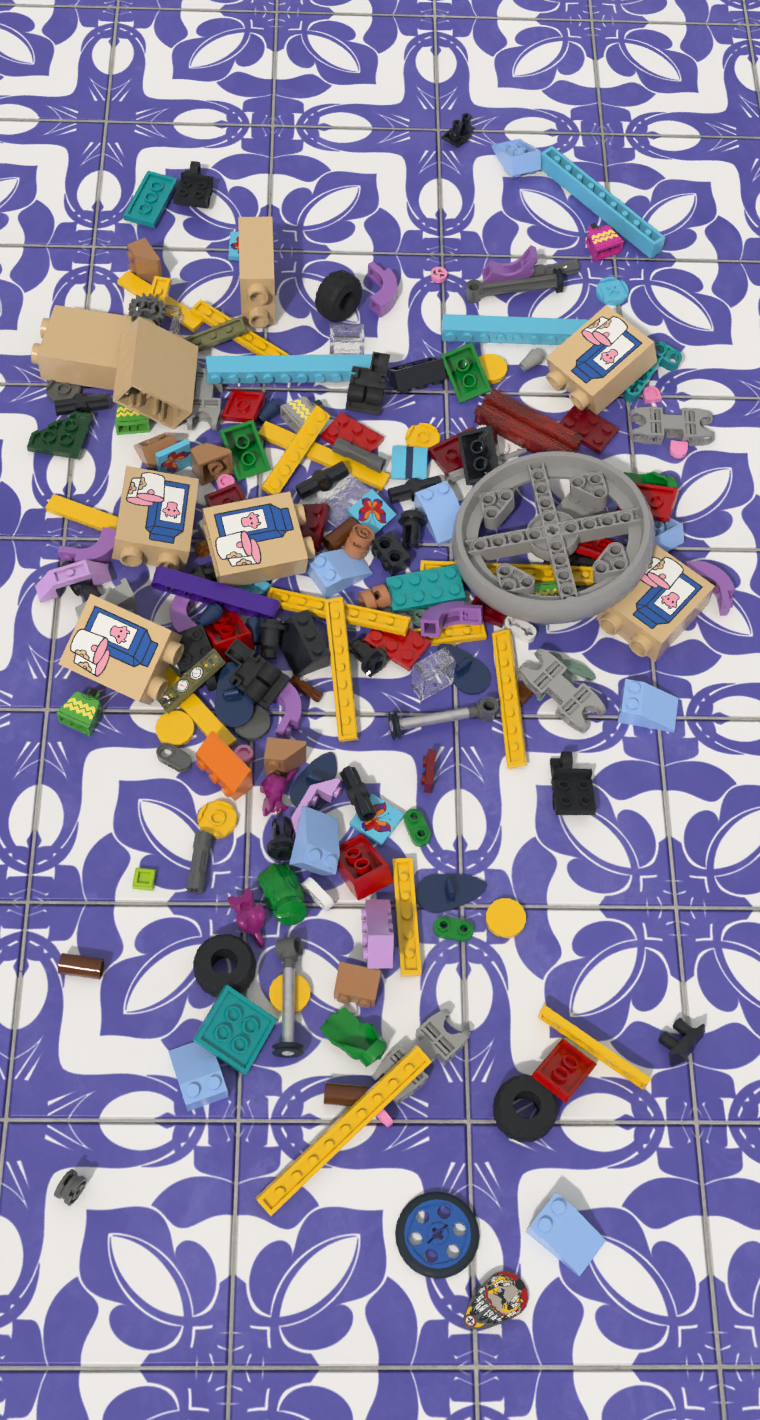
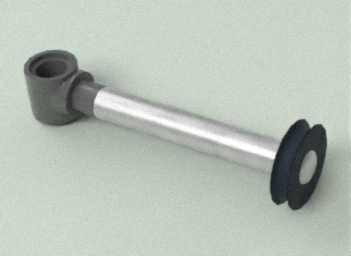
(477, 710)
(288, 951)

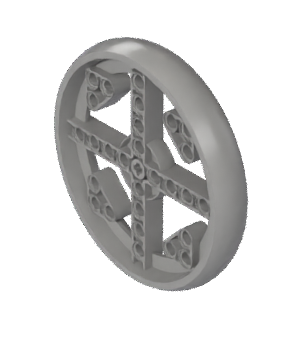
(553, 537)

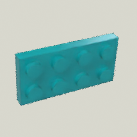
(150, 199)
(425, 588)

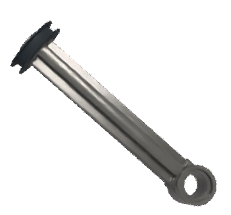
(476, 290)

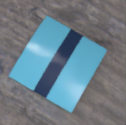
(409, 462)

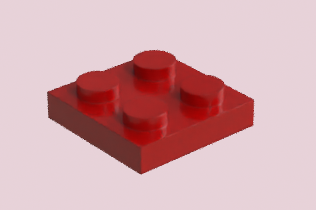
(243, 406)

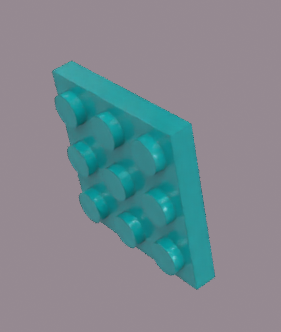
(235, 1029)

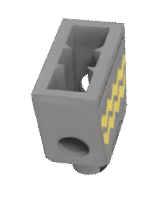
(297, 411)

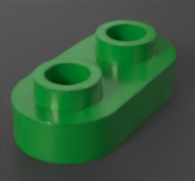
(417, 826)
(453, 930)

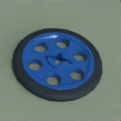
(414, 1254)

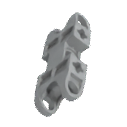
(205, 406)
(671, 426)
(551, 680)
(435, 1044)

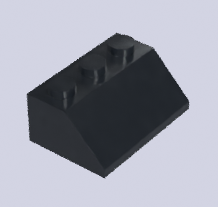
(417, 374)
(479, 453)
(303, 645)

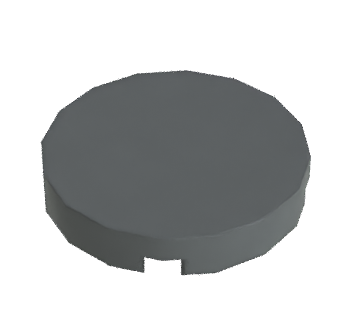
(61, 391)
(256, 727)

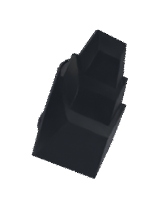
(459, 132)
(681, 1049)

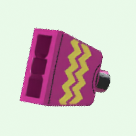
(603, 242)

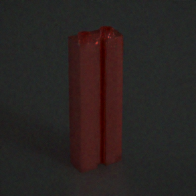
(525, 426)

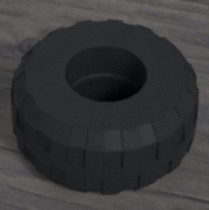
(338, 296)
(224, 947)
(518, 1127)

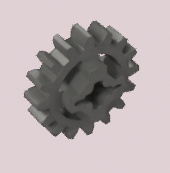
(147, 308)

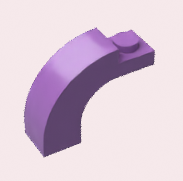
(518, 269)
(385, 298)
(99, 552)
(723, 585)
(179, 613)
(449, 614)
(291, 703)

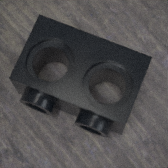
(393, 551)

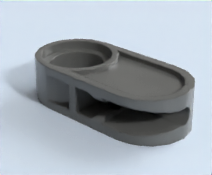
(177, 760)

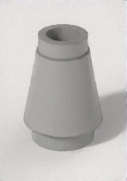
(532, 359)

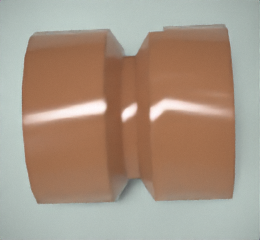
(358, 541)
(375, 598)

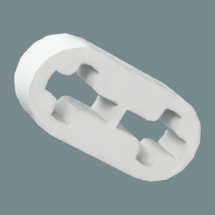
(520, 629)
(317, 894)

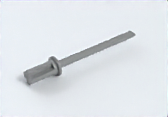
(459, 473)

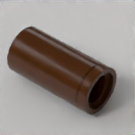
(339, 535)
(81, 966)
(343, 1094)

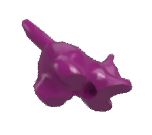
(273, 788)
(249, 916)

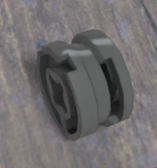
(70, 1187)

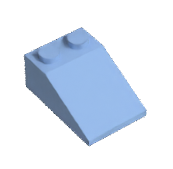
(518, 157)
(440, 508)
(668, 534)
(336, 571)
(647, 706)
(316, 843)
(198, 1076)
(566, 1234)

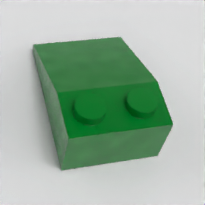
(465, 373)
(246, 448)

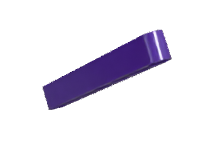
(214, 592)

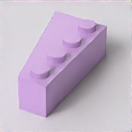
(379, 934)

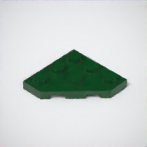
(62, 437)

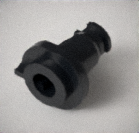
(412, 522)
(270, 636)
(371, 659)
(282, 844)

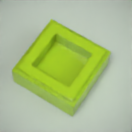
(144, 879)

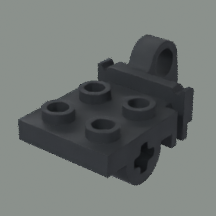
(194, 188)
(367, 387)
(195, 648)
(255, 675)
(571, 787)

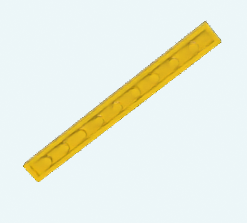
(542, 573)
(343, 1130)

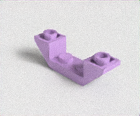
(70, 575)
(326, 790)

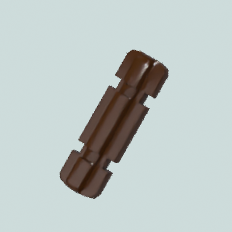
(306, 688)

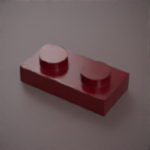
(428, 763)

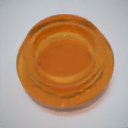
(202, 549)

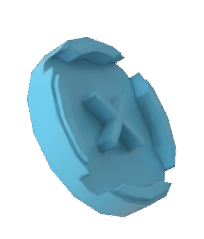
(612, 291)

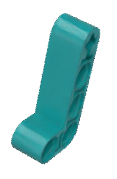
(663, 360)

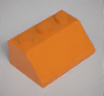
(224, 767)

